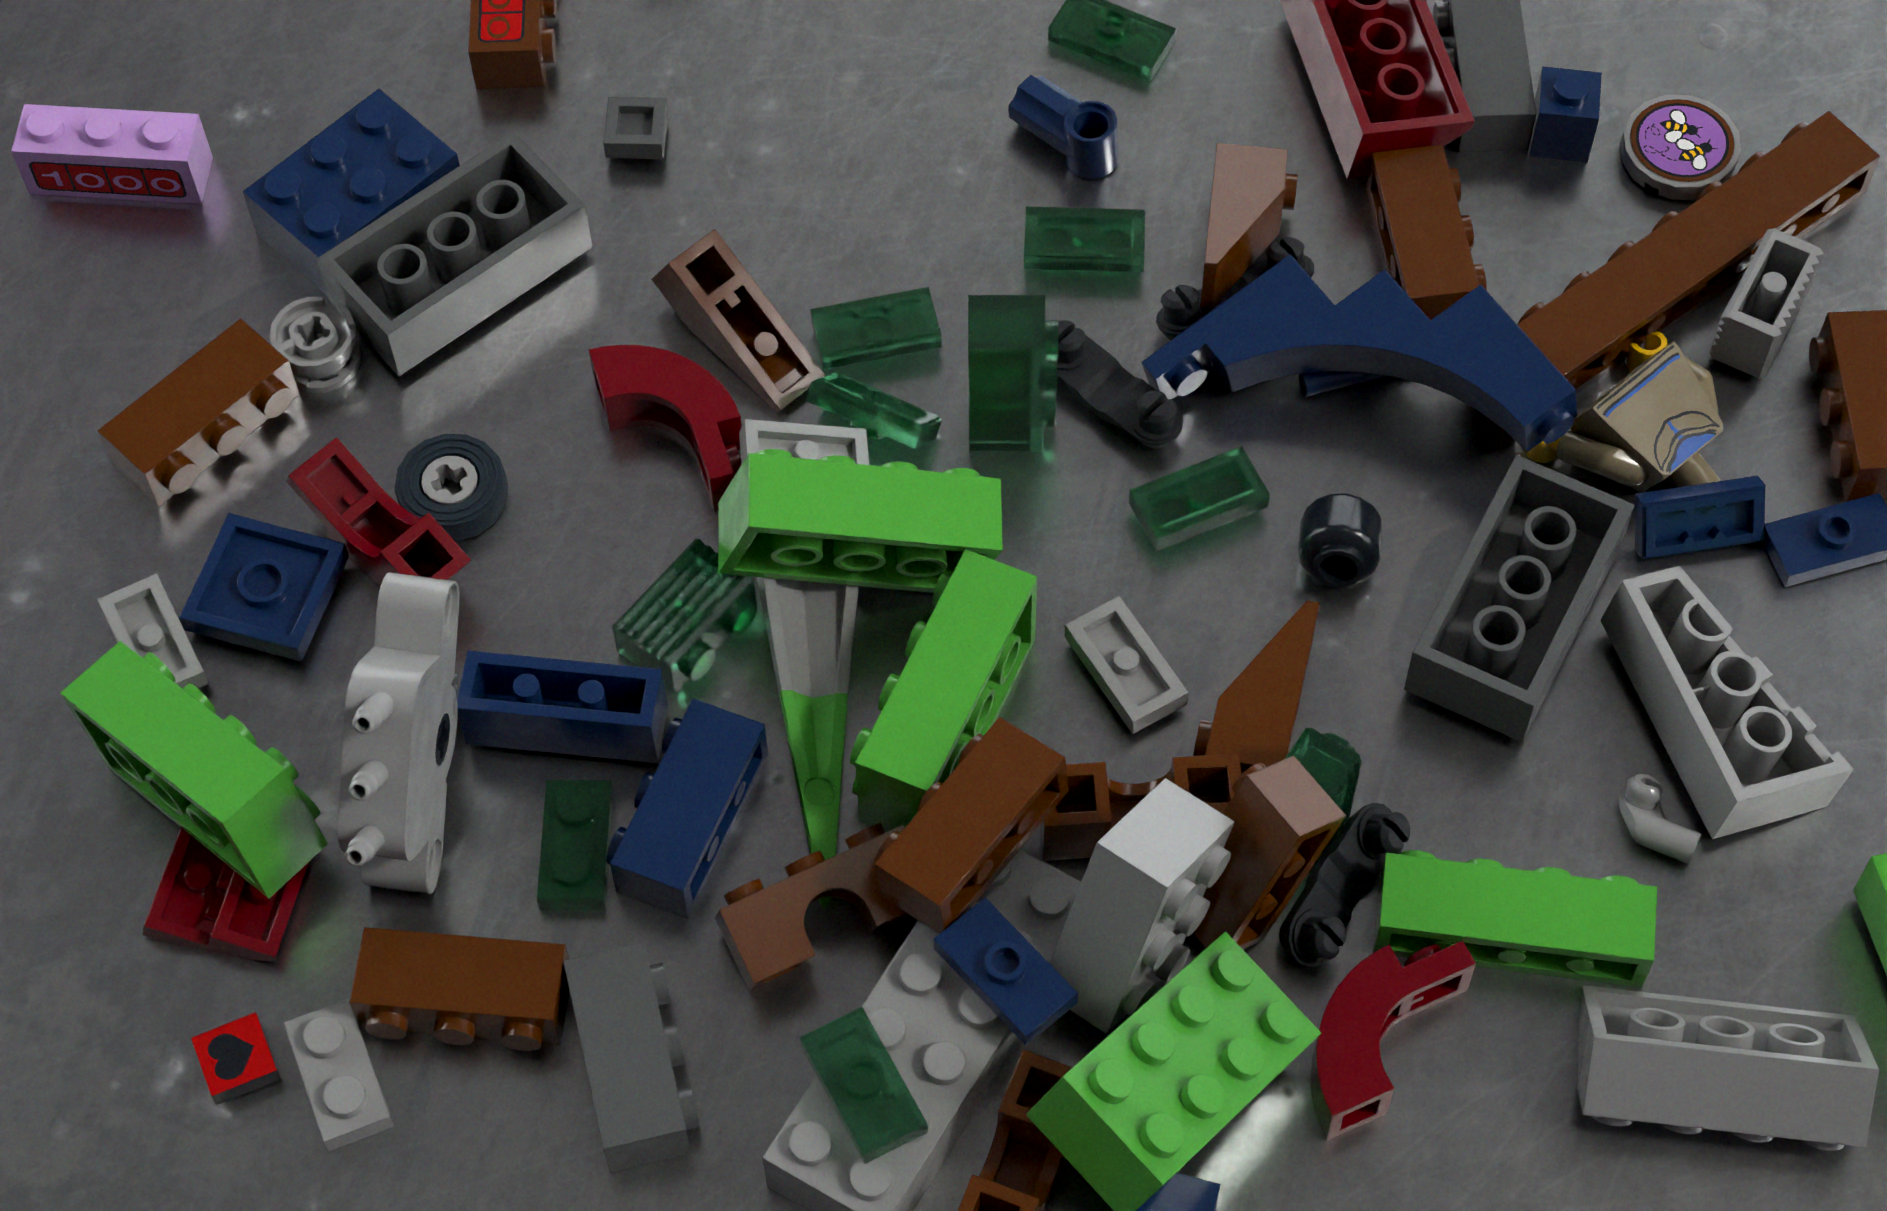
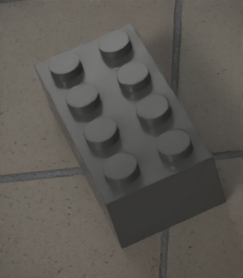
(456, 252)
(1518, 598)

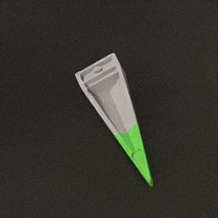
(811, 643)

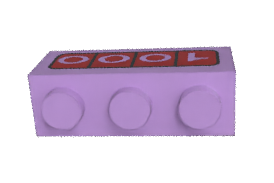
(112, 154)

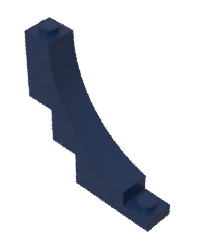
(1291, 328)

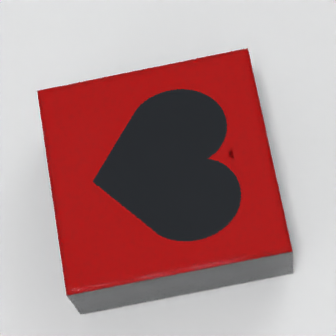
(235, 1058)

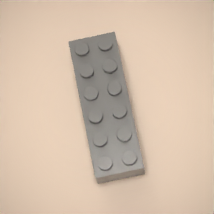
(942, 1046)

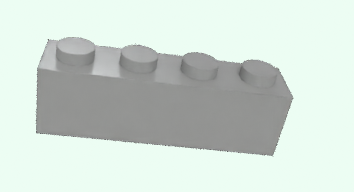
(1724, 1068)

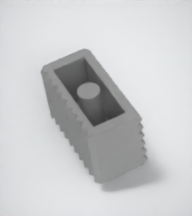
(1766, 303)

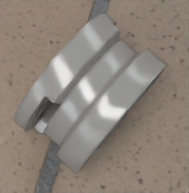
(318, 343)

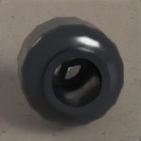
(1340, 539)

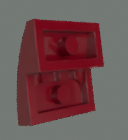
(215, 908)

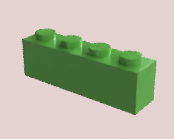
(1518, 917)

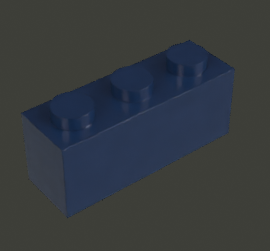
(562, 706)
(687, 807)

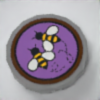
(1679, 145)

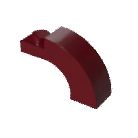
(676, 395)
(371, 523)
(1374, 996)

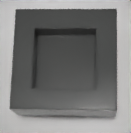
(635, 127)

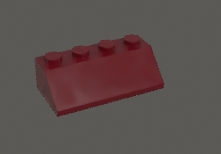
(1378, 76)

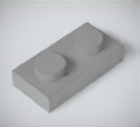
(148, 623)
(1126, 664)
(338, 1075)

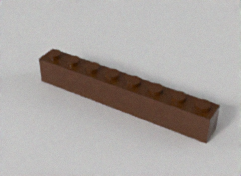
(1699, 250)

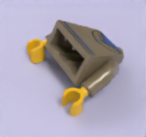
(1646, 422)

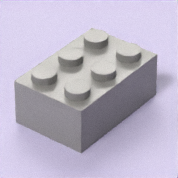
(1141, 903)

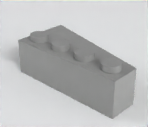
(1714, 709)

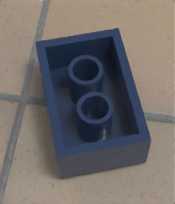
(345, 181)

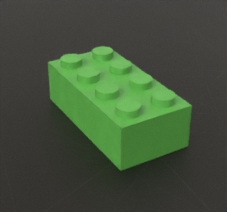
(854, 521)
(949, 688)
(197, 766)
(1173, 1075)

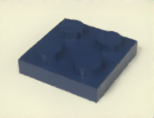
(264, 587)

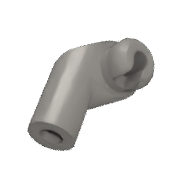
(1648, 823)

